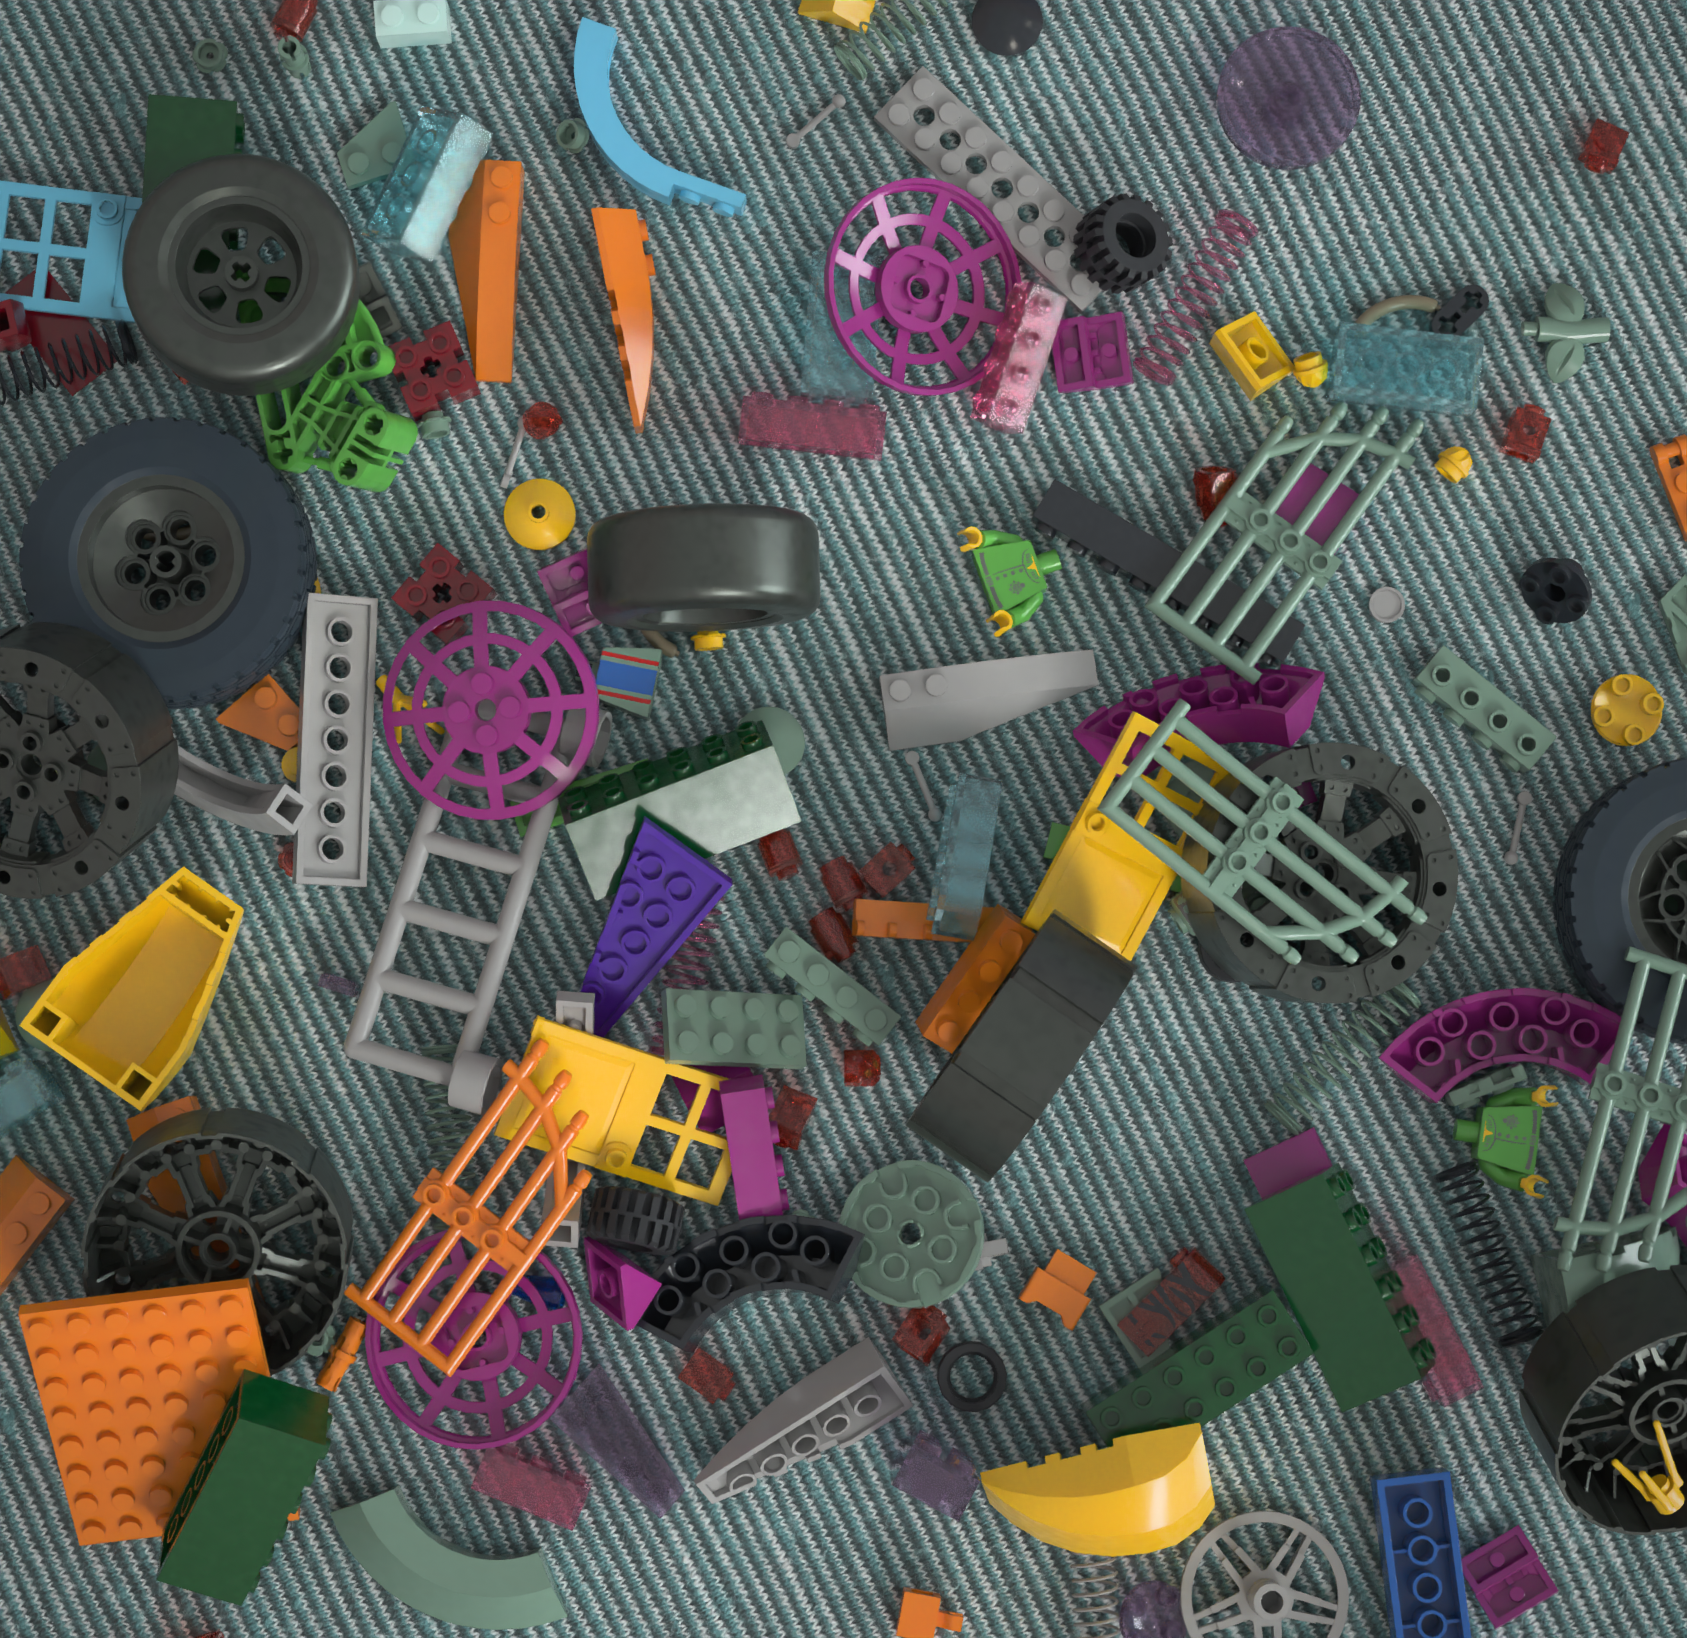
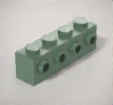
(1483, 710)
(837, 990)

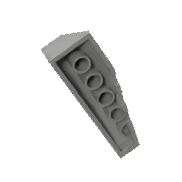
(970, 698)
(822, 1410)

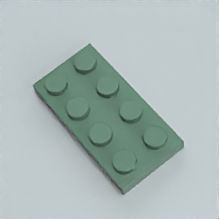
(733, 1029)

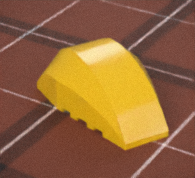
(141, 989)
(1113, 1499)

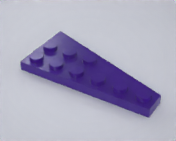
(652, 914)

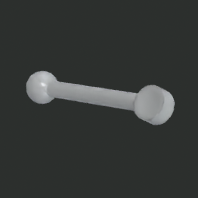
(793, 139)
(513, 456)
(912, 759)
(1523, 799)

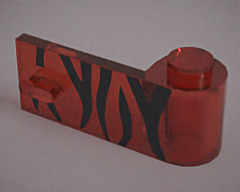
(1172, 1300)

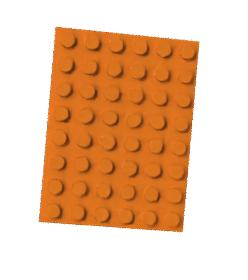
(136, 1394)

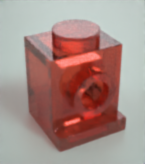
(1517, 442)
(873, 872)
(908, 1334)

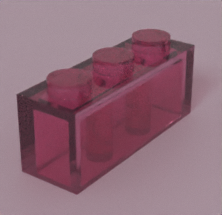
(532, 1485)

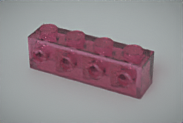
(1018, 357)

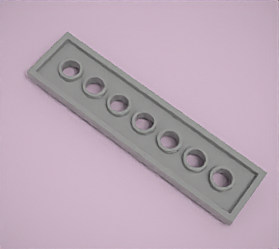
(1002, 164)
(355, 726)

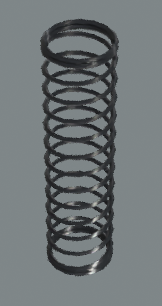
(128, 349)
(1524, 1333)

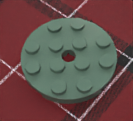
(948, 1227)

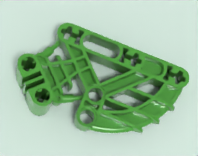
(356, 436)

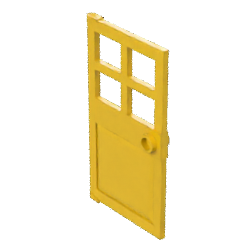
(1102, 872)
(618, 1093)

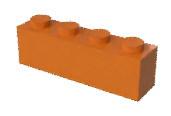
(974, 979)

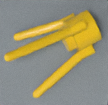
(1660, 1490)

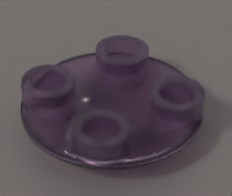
(1152, 1612)

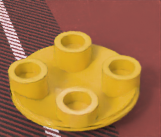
(1626, 710)

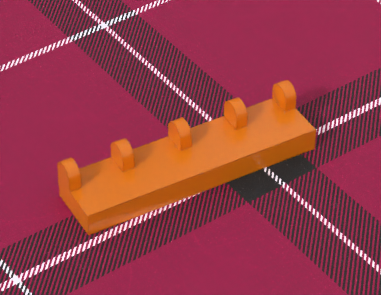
(899, 920)

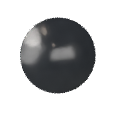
(1007, 25)

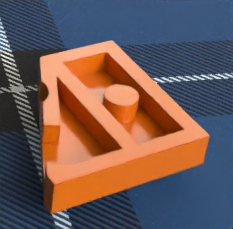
(265, 714)

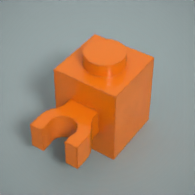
(921, 1615)

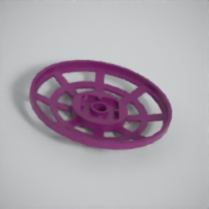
(931, 271)
(512, 710)
(481, 1362)

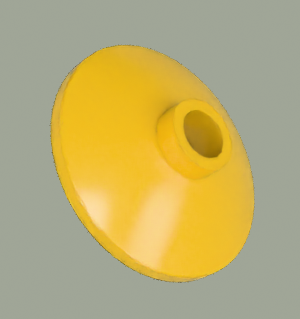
(545, 531)

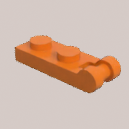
(1675, 479)

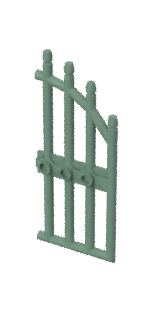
(1276, 536)
(1248, 843)
(1646, 1099)

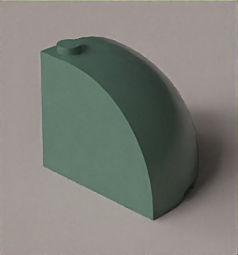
(1561, 1289)

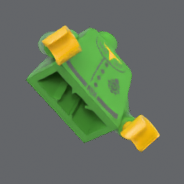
(1009, 574)
(1507, 1137)

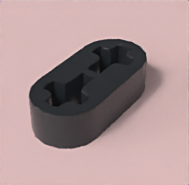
(1453, 308)

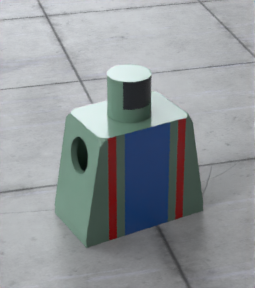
(627, 679)

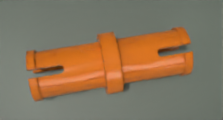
(342, 1354)

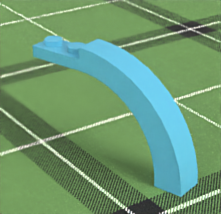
(591, 73)

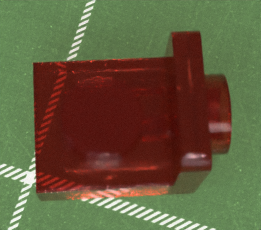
(1603, 147)
(22, 971)
(792, 1114)
(708, 1376)

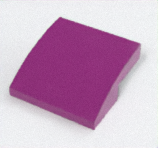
(1092, 353)
(1329, 515)
(568, 591)
(1287, 1162)
(1507, 1577)

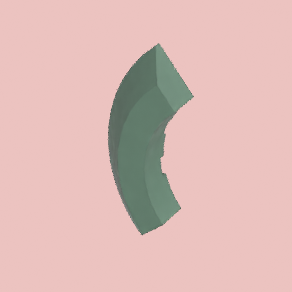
(444, 1577)

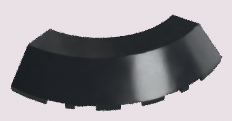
(745, 1263)

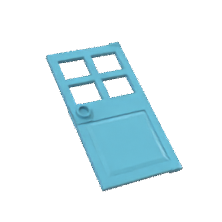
(102, 279)

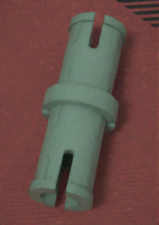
(292, 49)

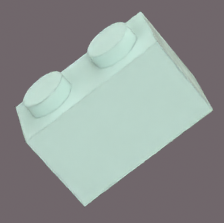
(412, 22)

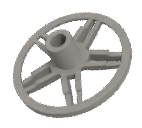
(1263, 1594)

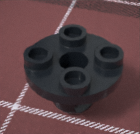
(1556, 590)

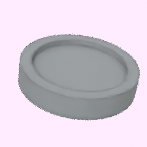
(1386, 605)

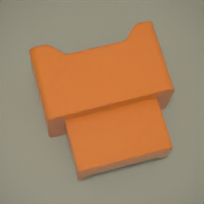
(1060, 1287)

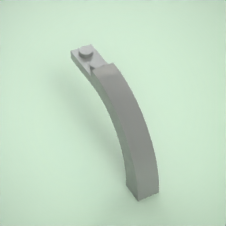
(243, 802)
(575, 1011)

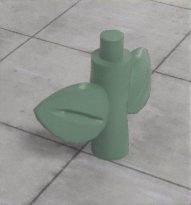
(1565, 331)

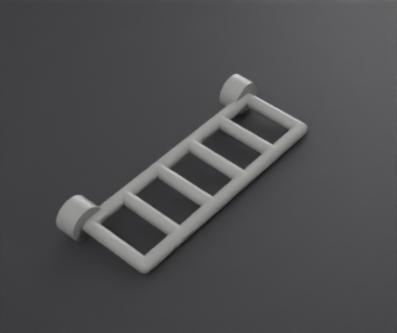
(472, 1075)

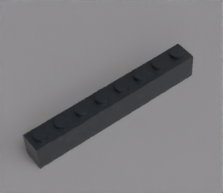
(1147, 561)

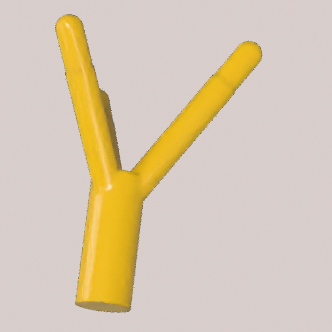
(400, 700)

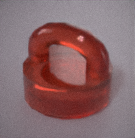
(541, 420)

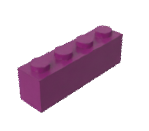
(751, 1147)

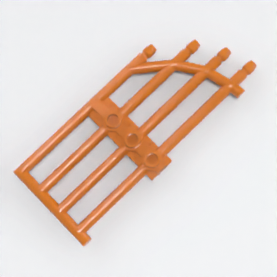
(476, 1222)

